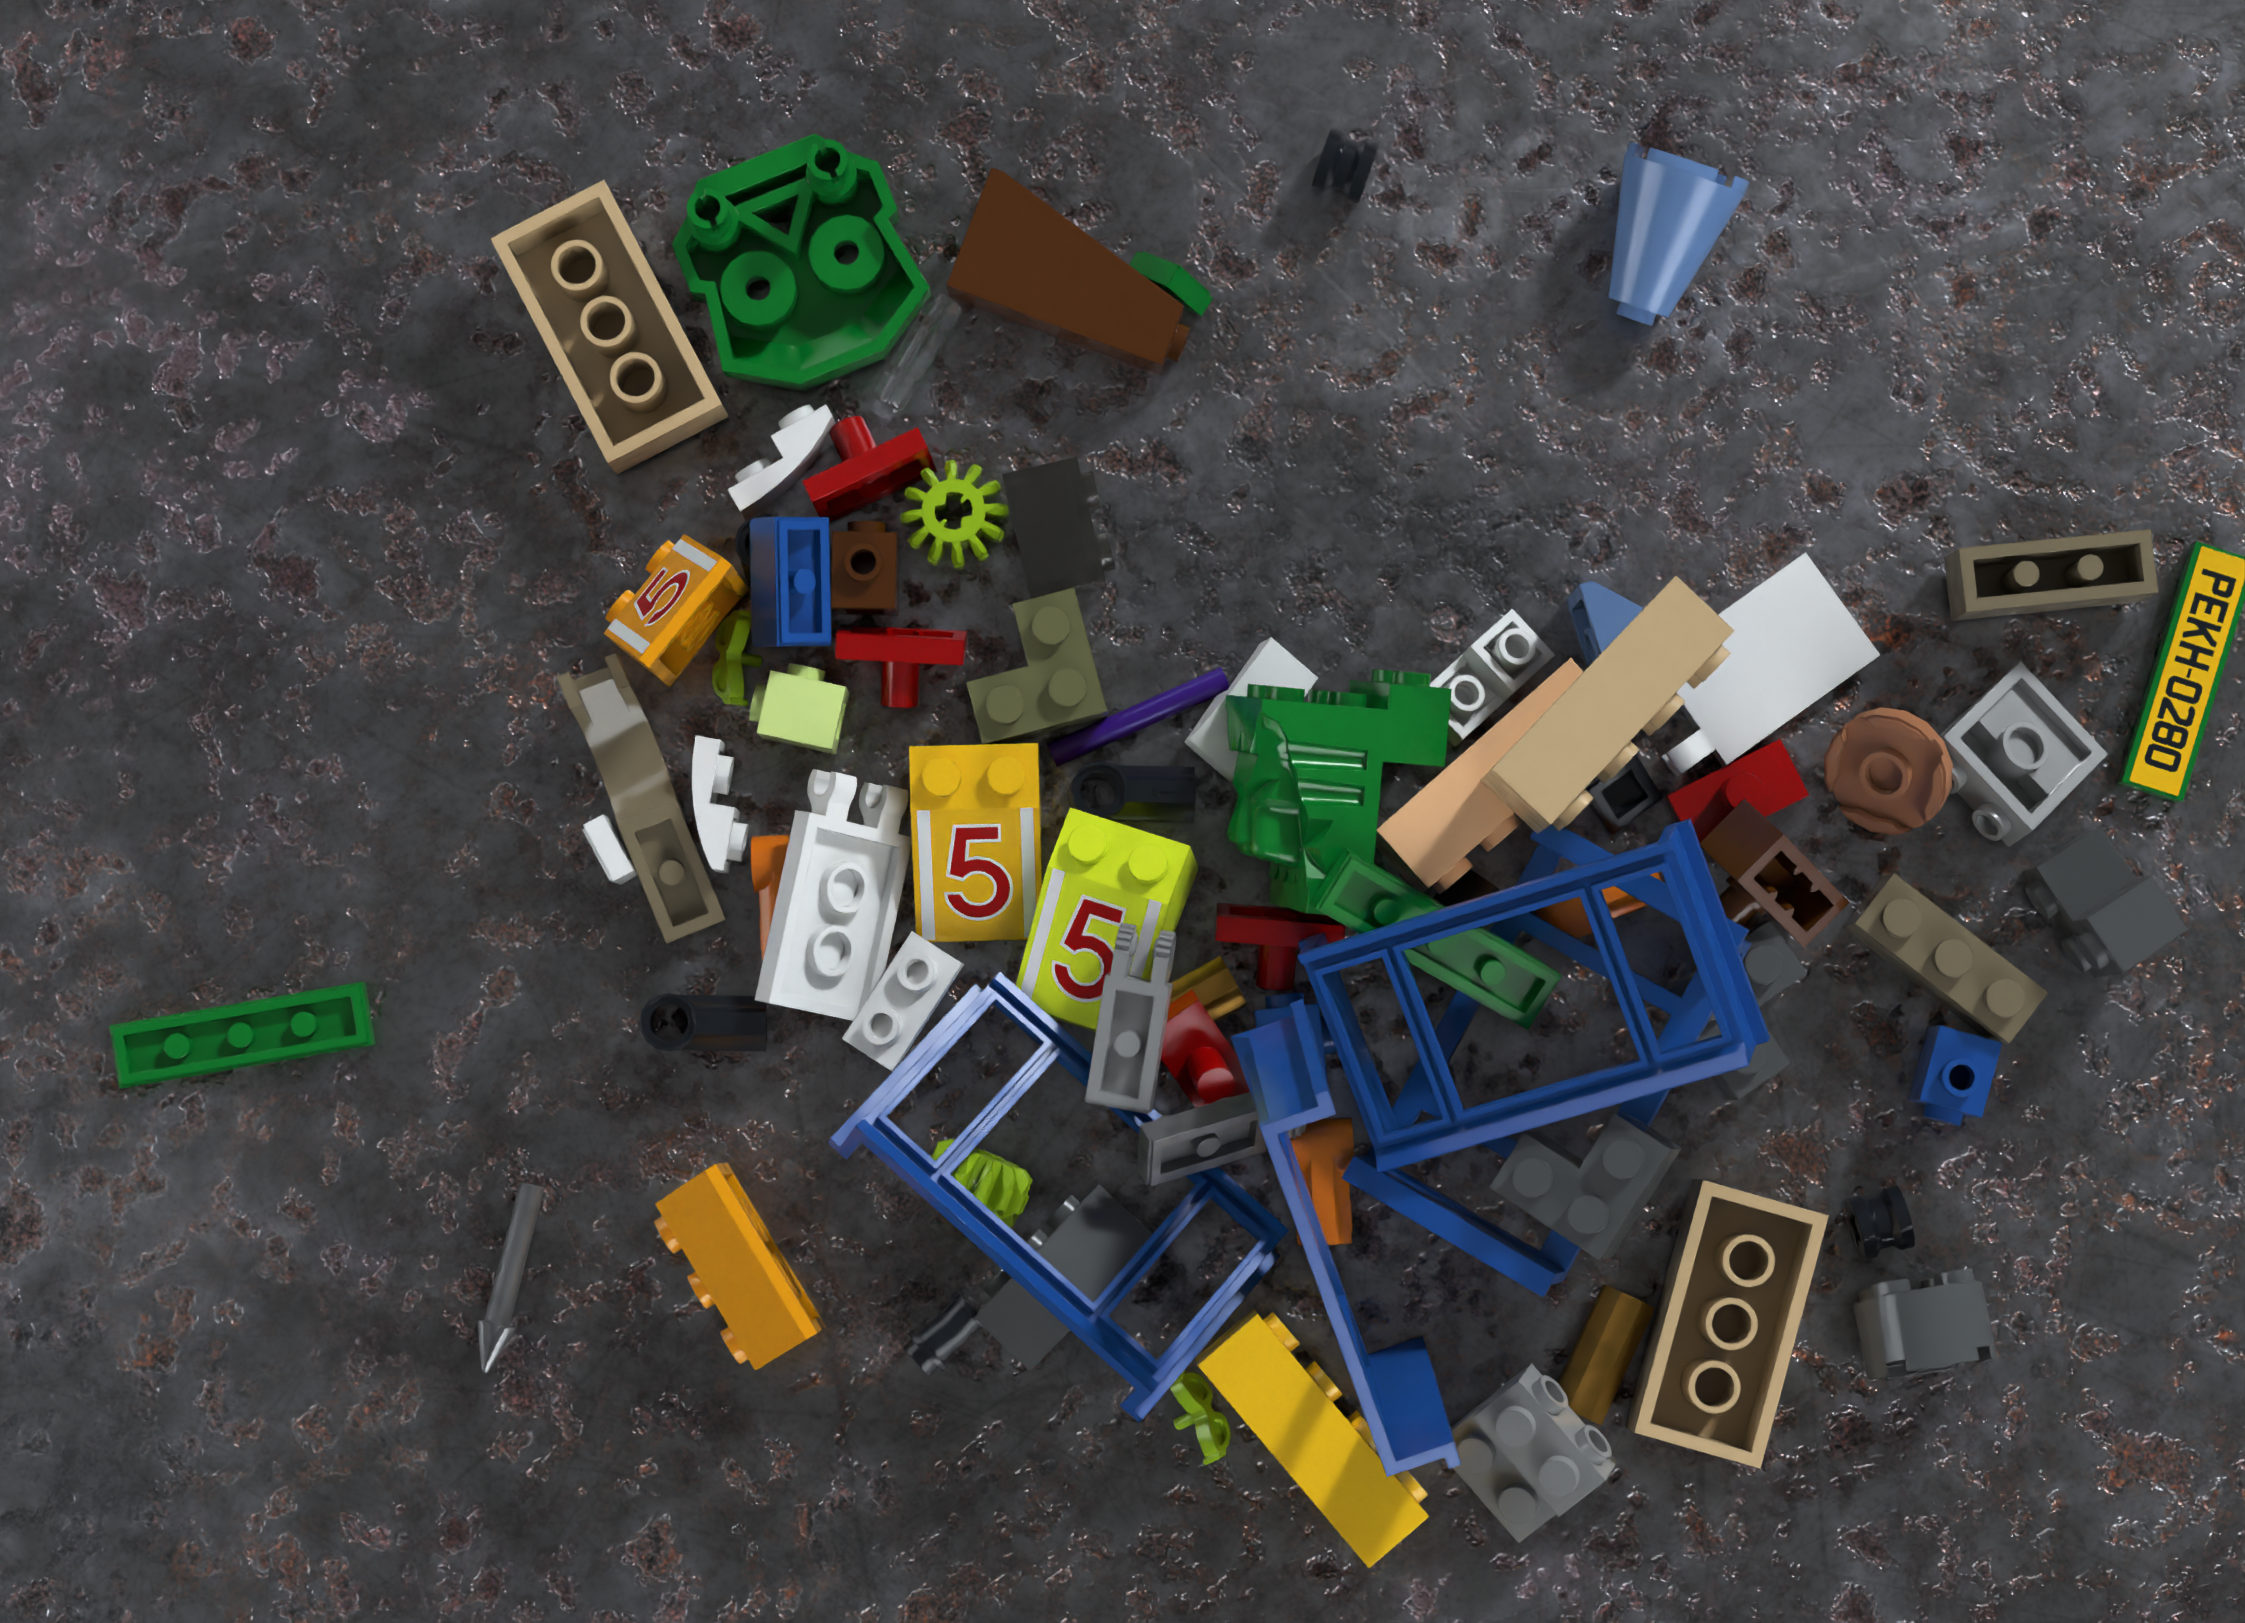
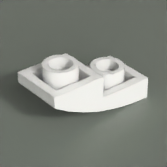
(799, 443)
(1267, 666)
(1491, 673)
(717, 824)

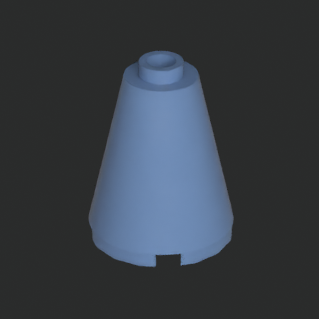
(1665, 229)

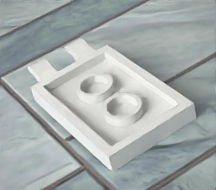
(1785, 654)
(836, 899)

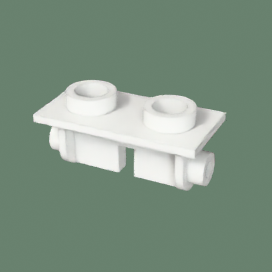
(902, 1001)

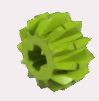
(936, 503)
(993, 1181)

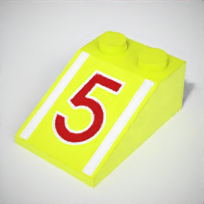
(1091, 885)

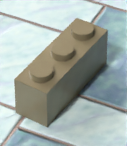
(2051, 574)
(1945, 959)

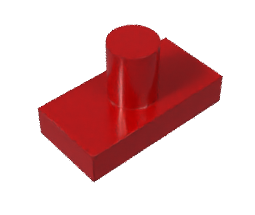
(866, 469)
(901, 655)
(1761, 778)
(1278, 935)
(1200, 1054)

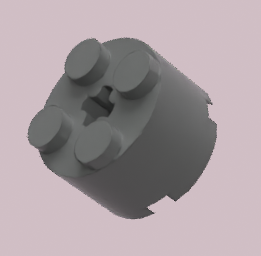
(1923, 1328)

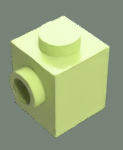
(800, 709)

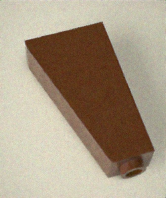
(1058, 279)

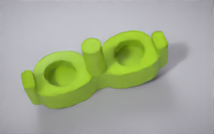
(728, 671)
(1210, 1426)

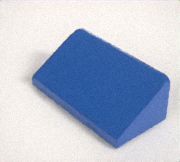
(790, 581)

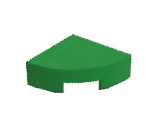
(1173, 280)

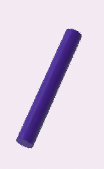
(1138, 717)

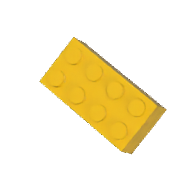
(1310, 1437)

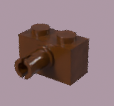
(1770, 876)

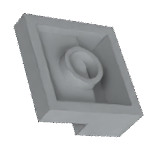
(2017, 755)
(1530, 1453)

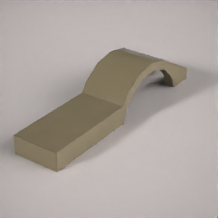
(643, 800)

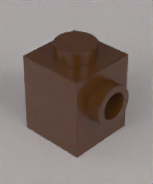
(865, 570)

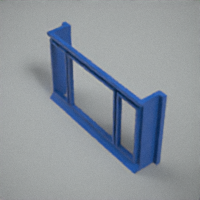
(1710, 942)
(1450, 1219)
(1008, 1250)
(1394, 1383)

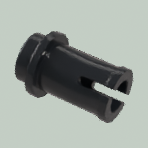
(943, 1335)

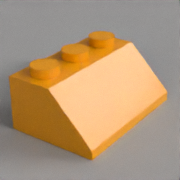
(737, 1266)

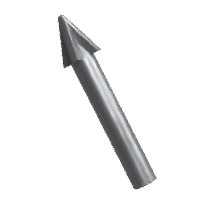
(495, 1329)

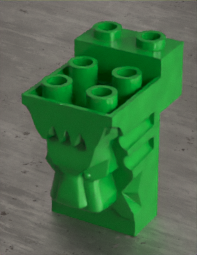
(1315, 770)

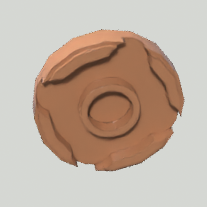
(1888, 771)

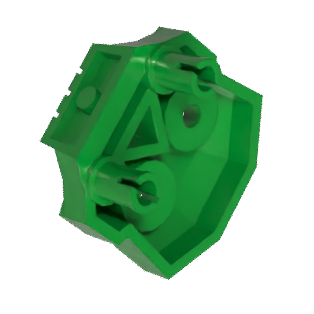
(818, 312)

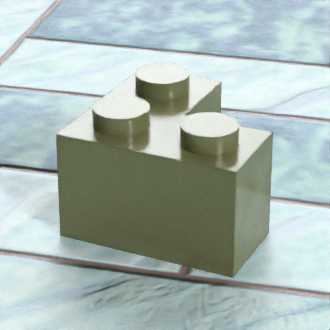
(1054, 689)

